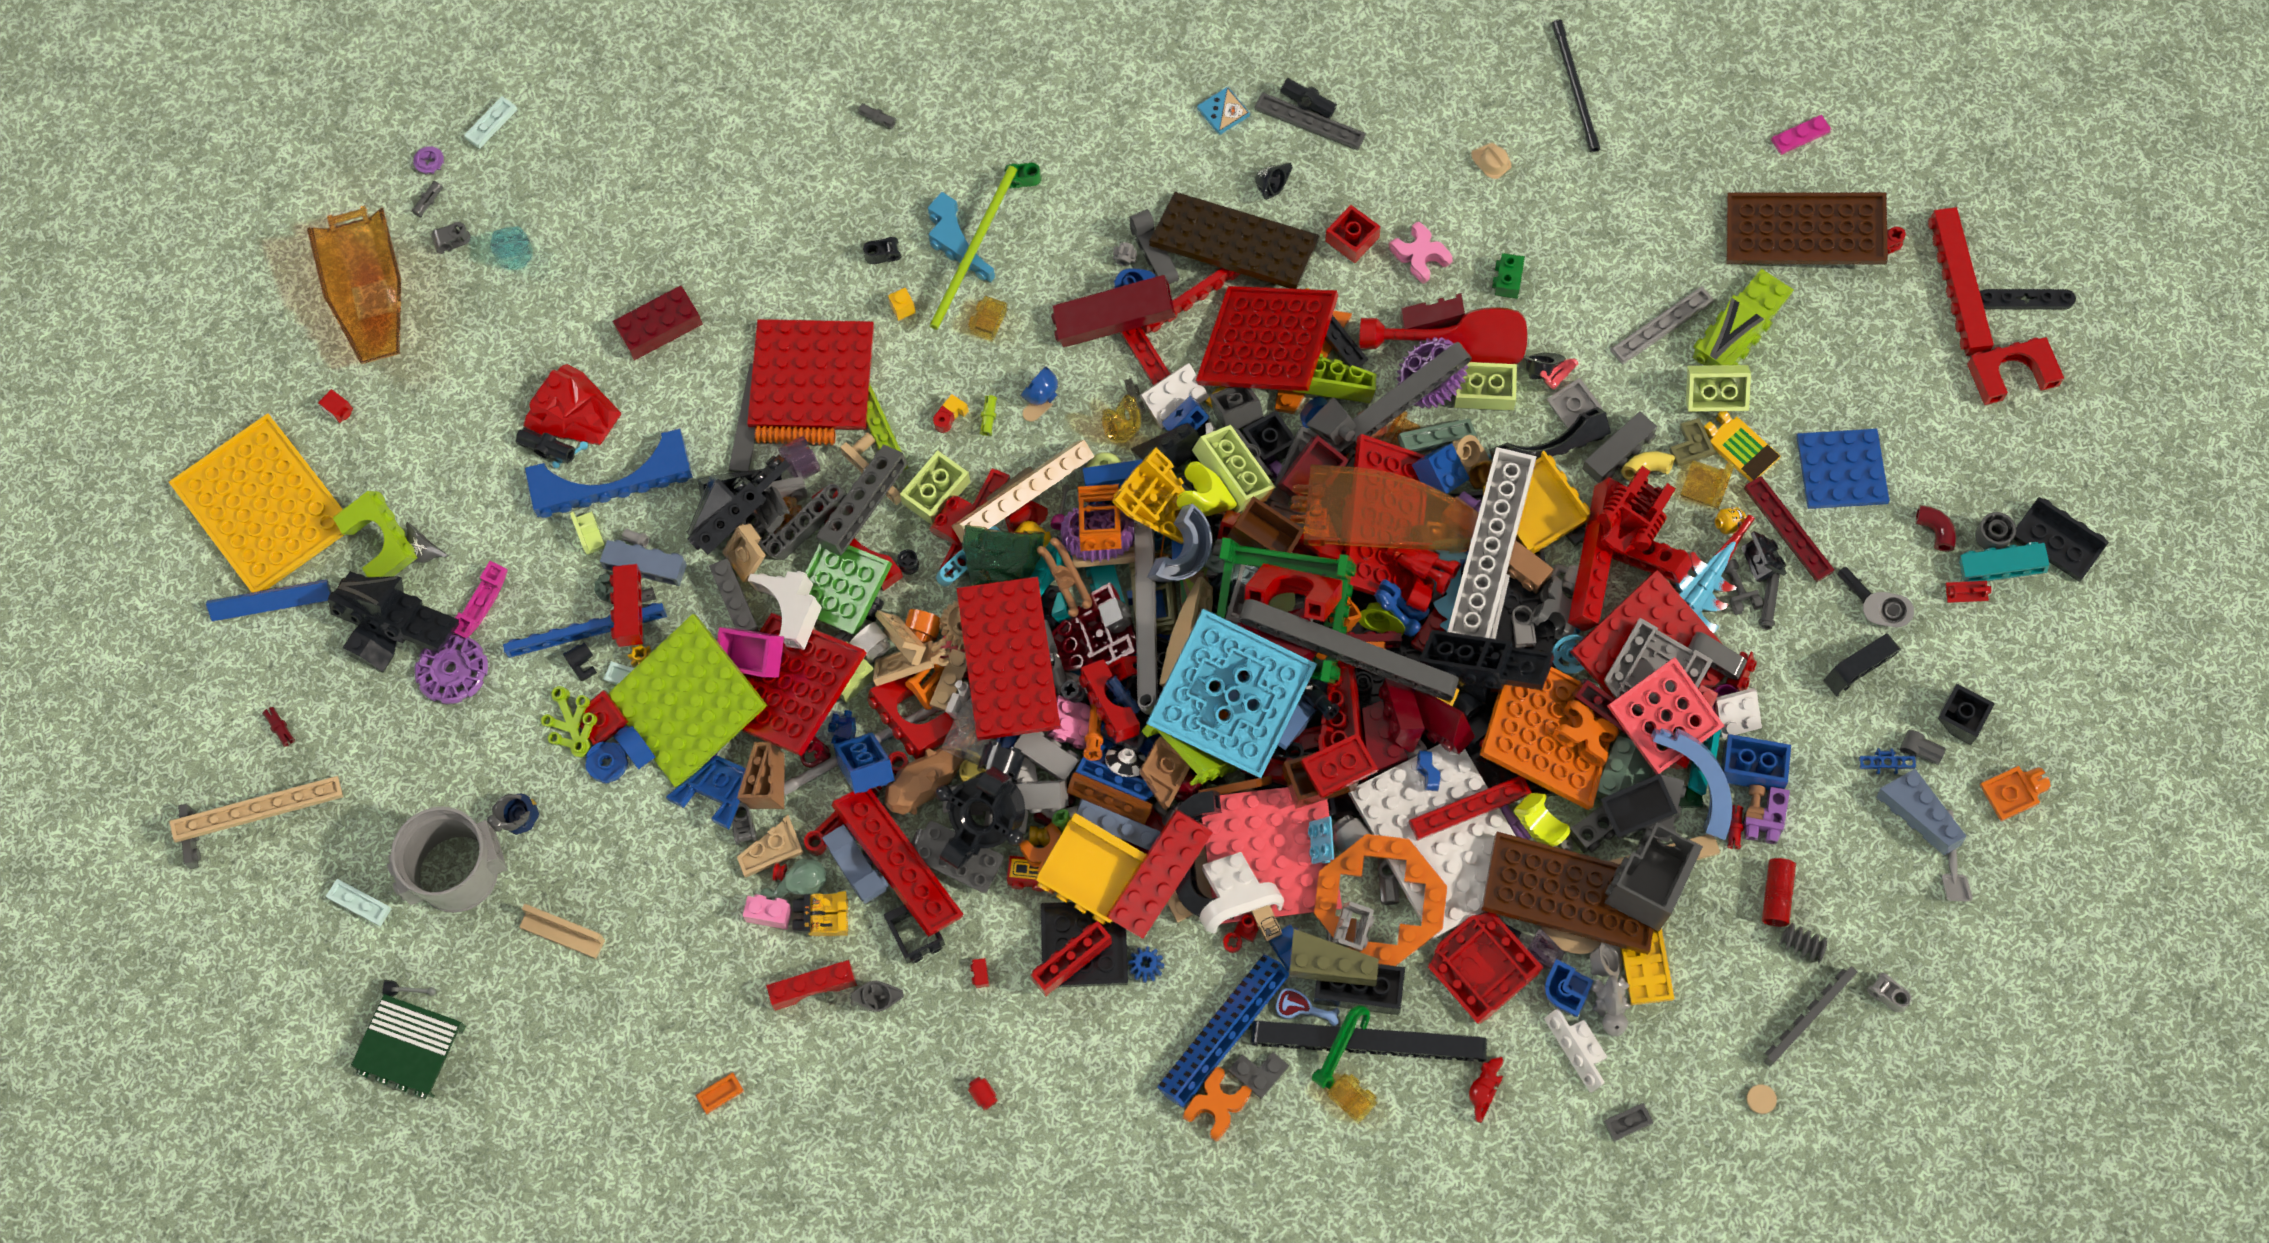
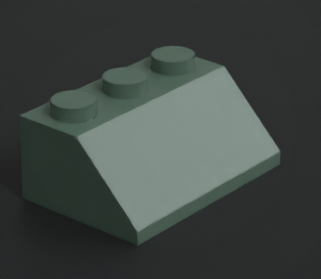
(1623, 769)

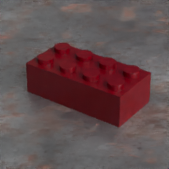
(657, 322)

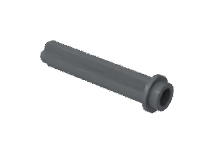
(1769, 603)

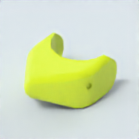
(1211, 494)
(1539, 821)

